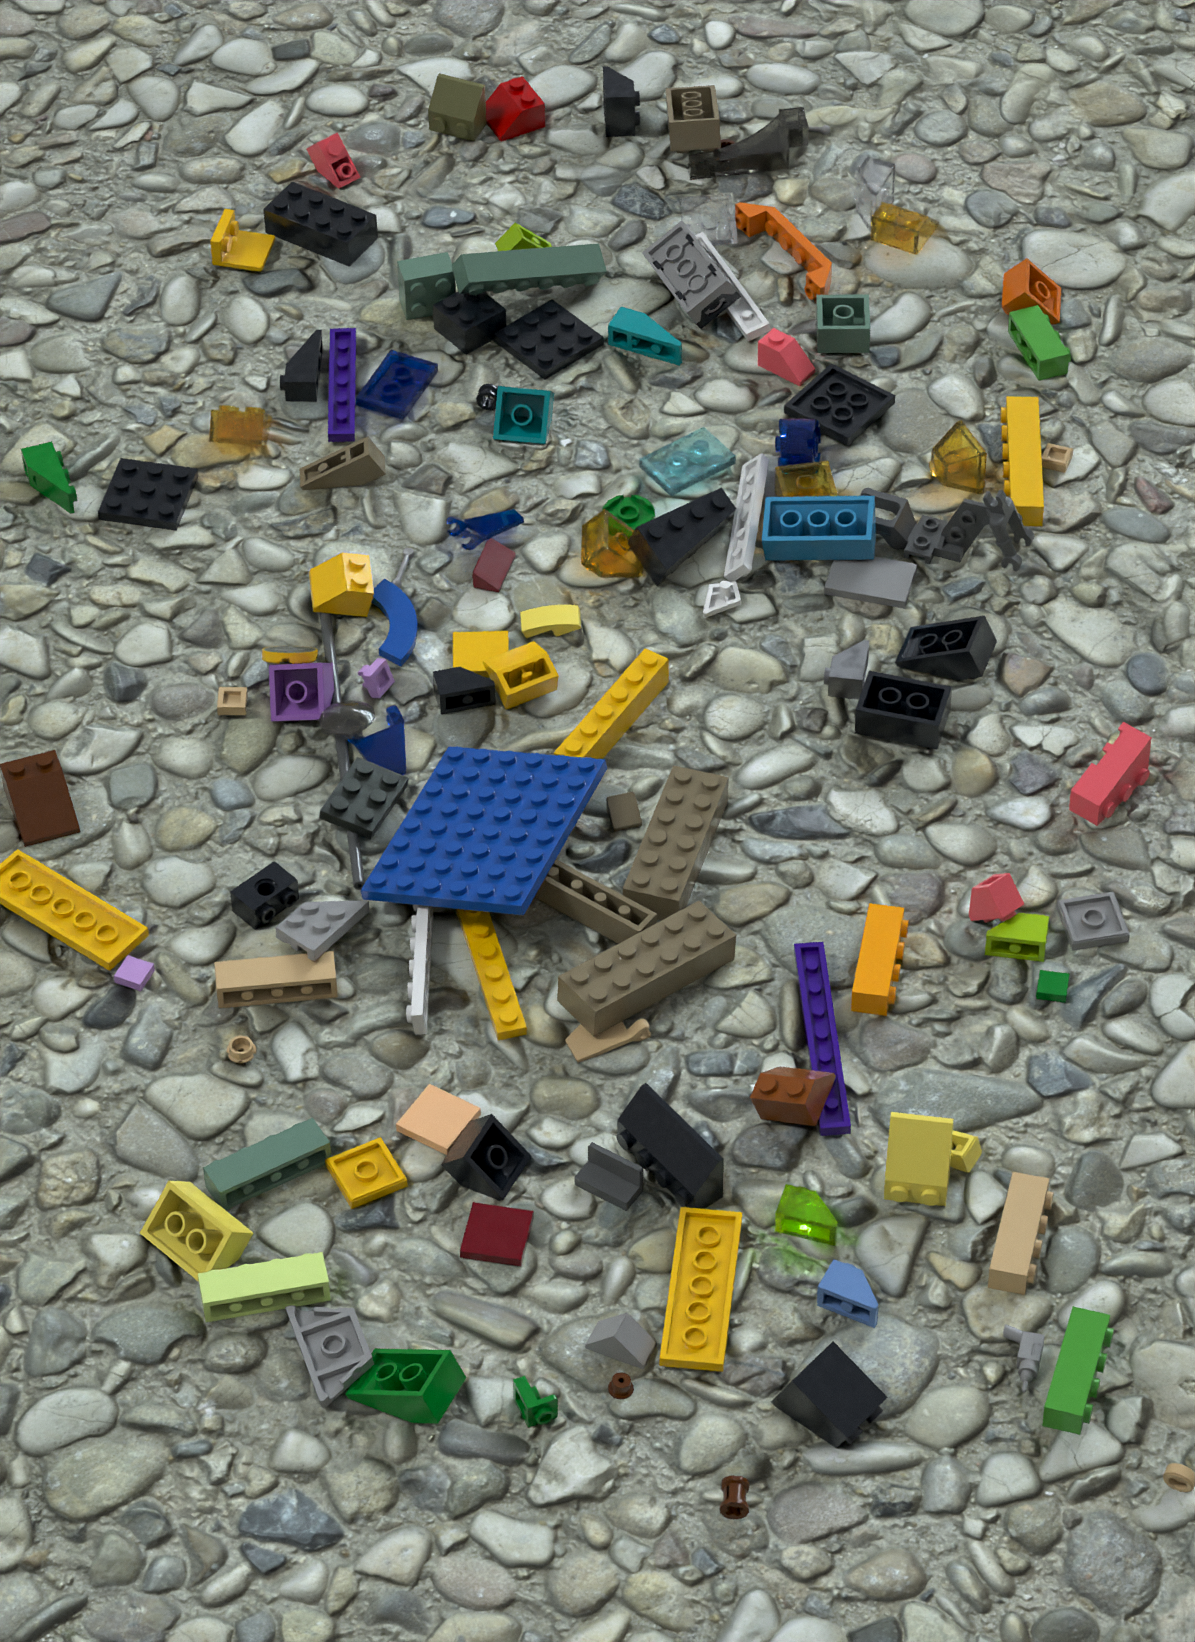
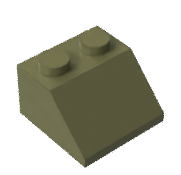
(457, 107)

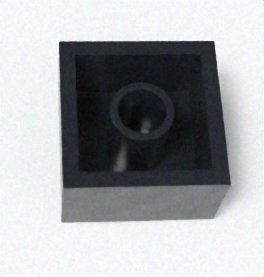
(468, 320)

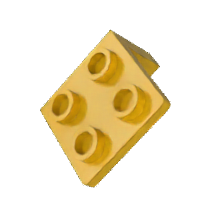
(239, 248)

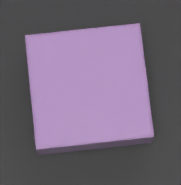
(134, 973)

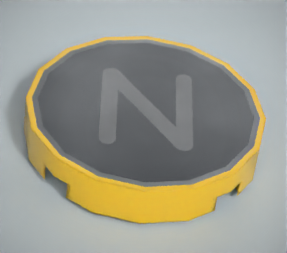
(289, 654)

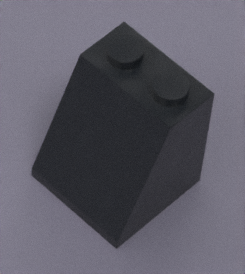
(831, 1397)

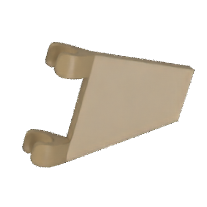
(586, 1046)

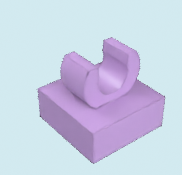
(377, 677)

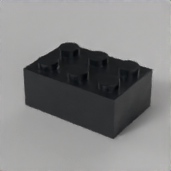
(903, 710)

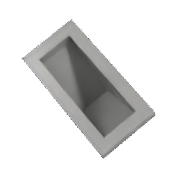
(622, 1340)

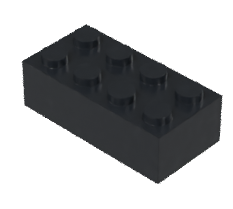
(320, 223)

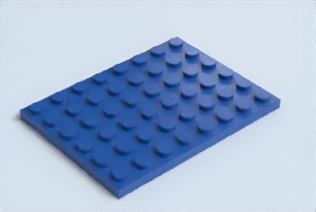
(484, 830)

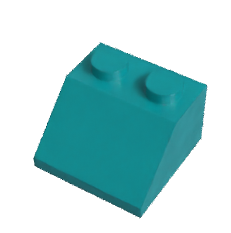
(523, 414)

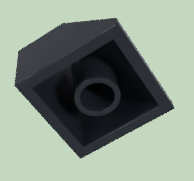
(619, 104)
(486, 1158)

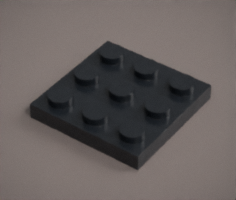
(548, 339)
(840, 403)
(148, 494)

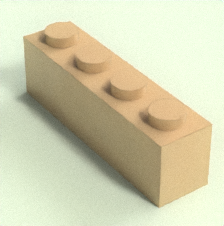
(275, 980)
(1019, 1233)

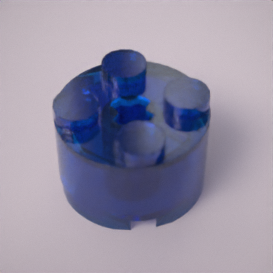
(798, 441)

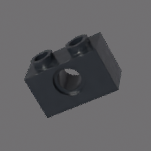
(264, 895)

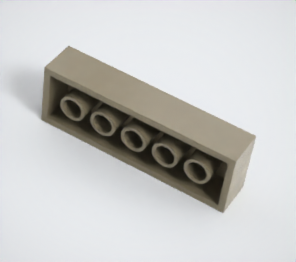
(677, 841)
(646, 968)

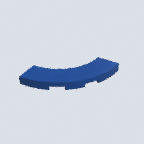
(402, 622)

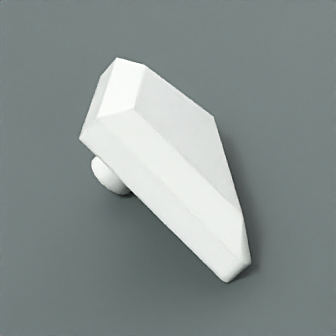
(721, 598)

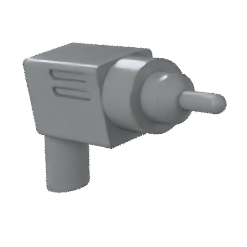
(1029, 1353)

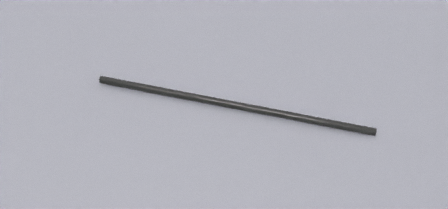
(341, 747)

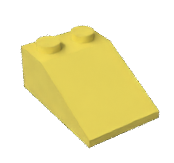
(918, 1159)

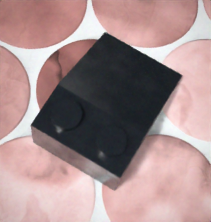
(949, 648)

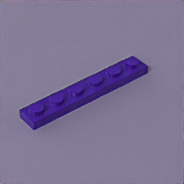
(342, 385)

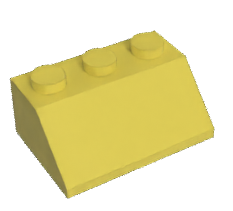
(195, 1230)

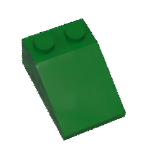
(410, 1383)

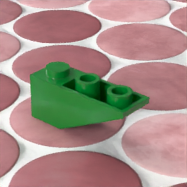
(46, 475)

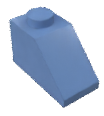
(848, 1293)

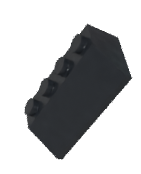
(671, 1150)

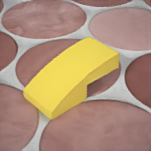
(558, 618)

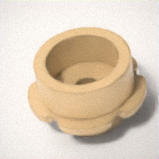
(241, 1049)

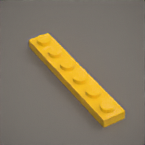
(492, 974)

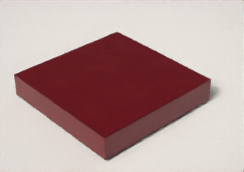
(496, 1234)

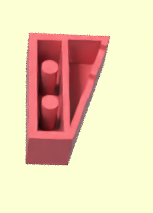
(1114, 777)

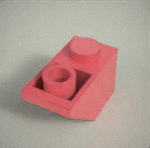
(333, 161)
(994, 899)

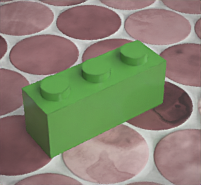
(1039, 342)

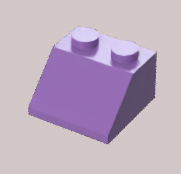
(300, 690)

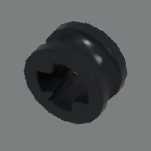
(484, 402)

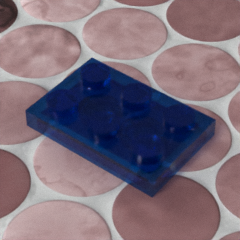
(397, 384)

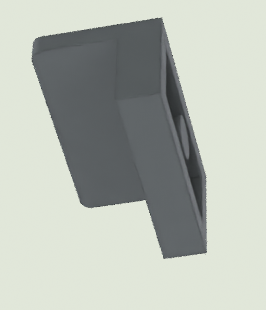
(610, 1177)

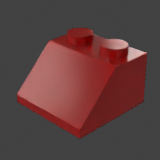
(514, 109)

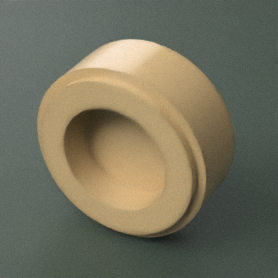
(1179, 1477)

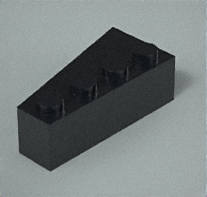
(677, 535)

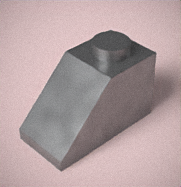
(848, 671)

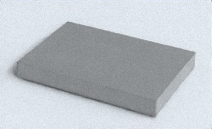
(872, 580)

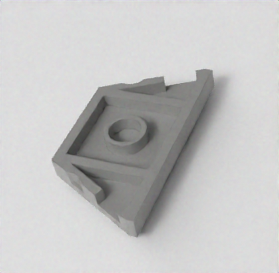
(320, 924)
(331, 1348)

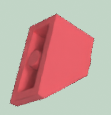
(784, 357)

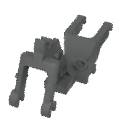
(953, 537)

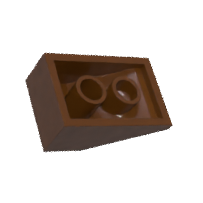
(39, 798)

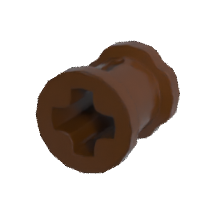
(734, 1497)

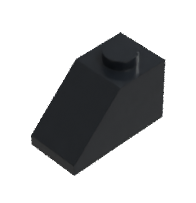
(462, 690)

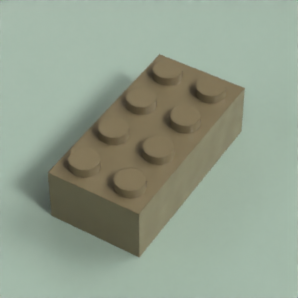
(693, 118)

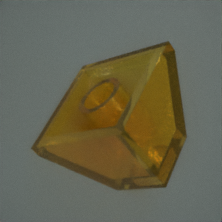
(959, 460)

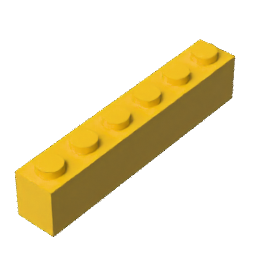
(1023, 457)
(618, 707)

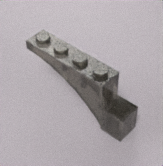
(757, 153)

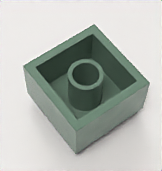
(424, 283)
(843, 323)

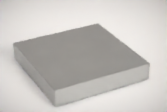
(1092, 921)

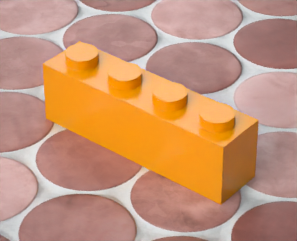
(878, 959)

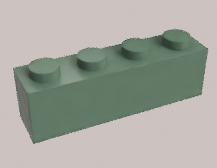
(267, 1164)

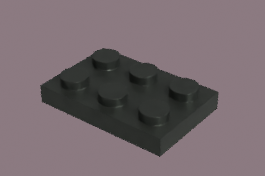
(363, 798)

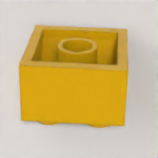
(342, 585)

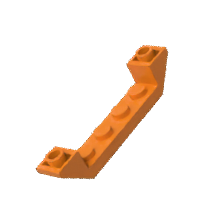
(758, 218)

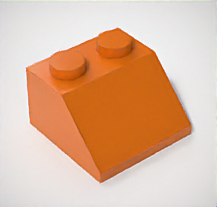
(1029, 286)

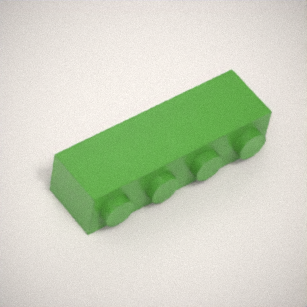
(1076, 1371)

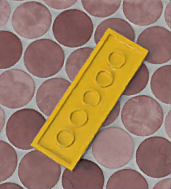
(68, 911)
(701, 1289)

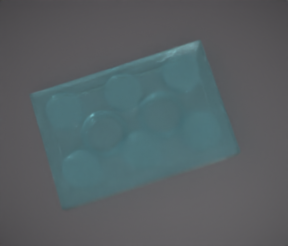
(687, 461)

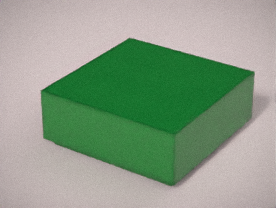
(1052, 986)

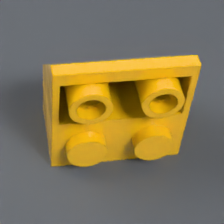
(522, 674)

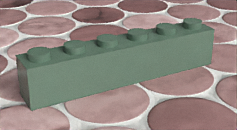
(529, 269)

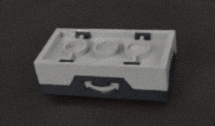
(691, 274)

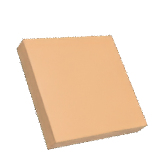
(437, 1119)

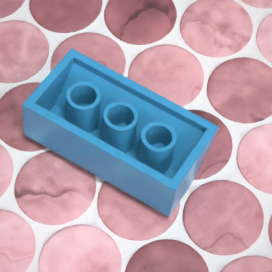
(819, 528)

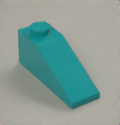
(642, 335)

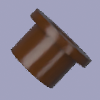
(620, 1386)

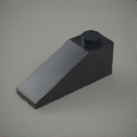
(303, 371)

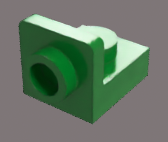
(531, 1407)

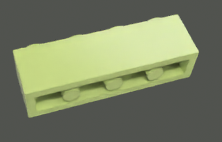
(264, 1286)

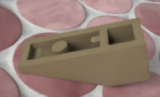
(347, 467)

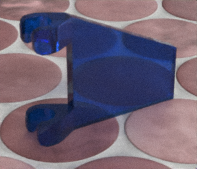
(484, 527)
(385, 746)

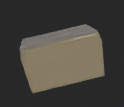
(623, 811)

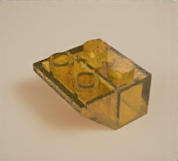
(238, 427)

